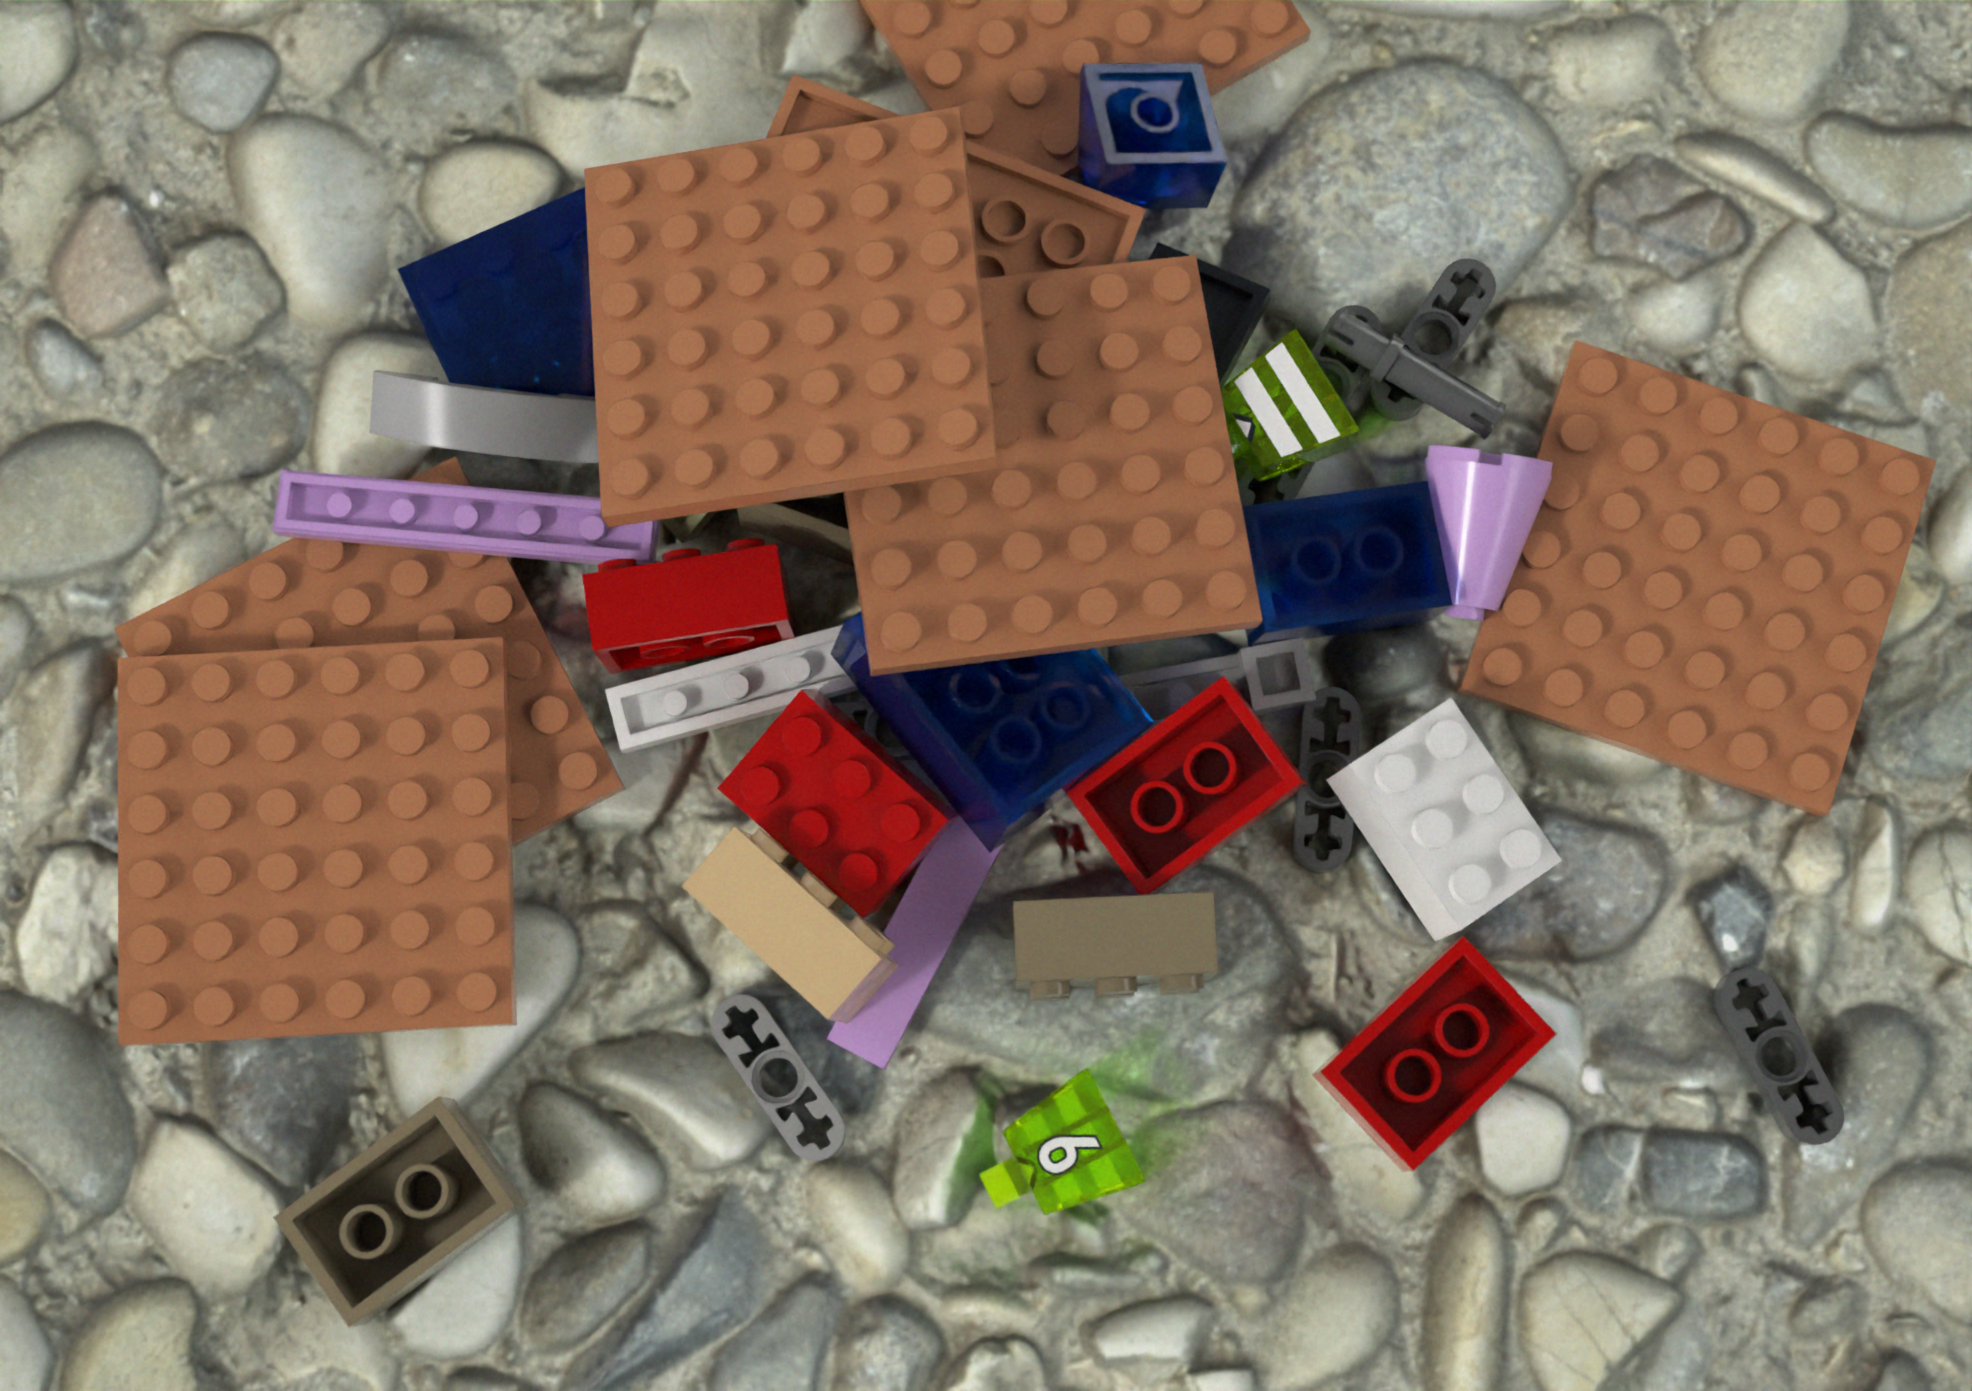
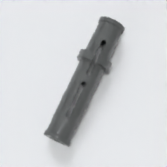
(1391, 360)

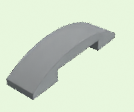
(484, 418)
(1266, 675)

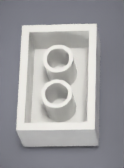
(1444, 820)

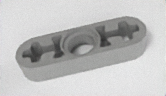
(738, 1047)

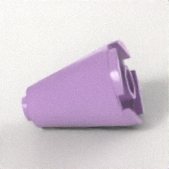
(1483, 520)

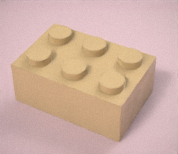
(793, 923)

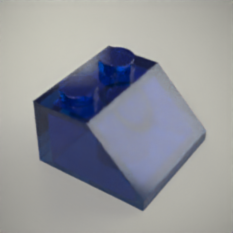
(1149, 134)

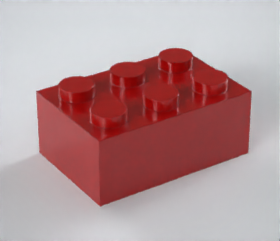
(688, 606)
(1186, 788)
(838, 801)
(1434, 1054)

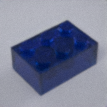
(1346, 562)

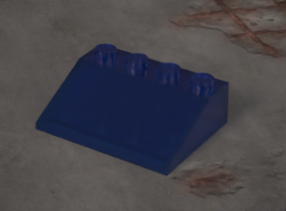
(513, 303)
(1001, 732)

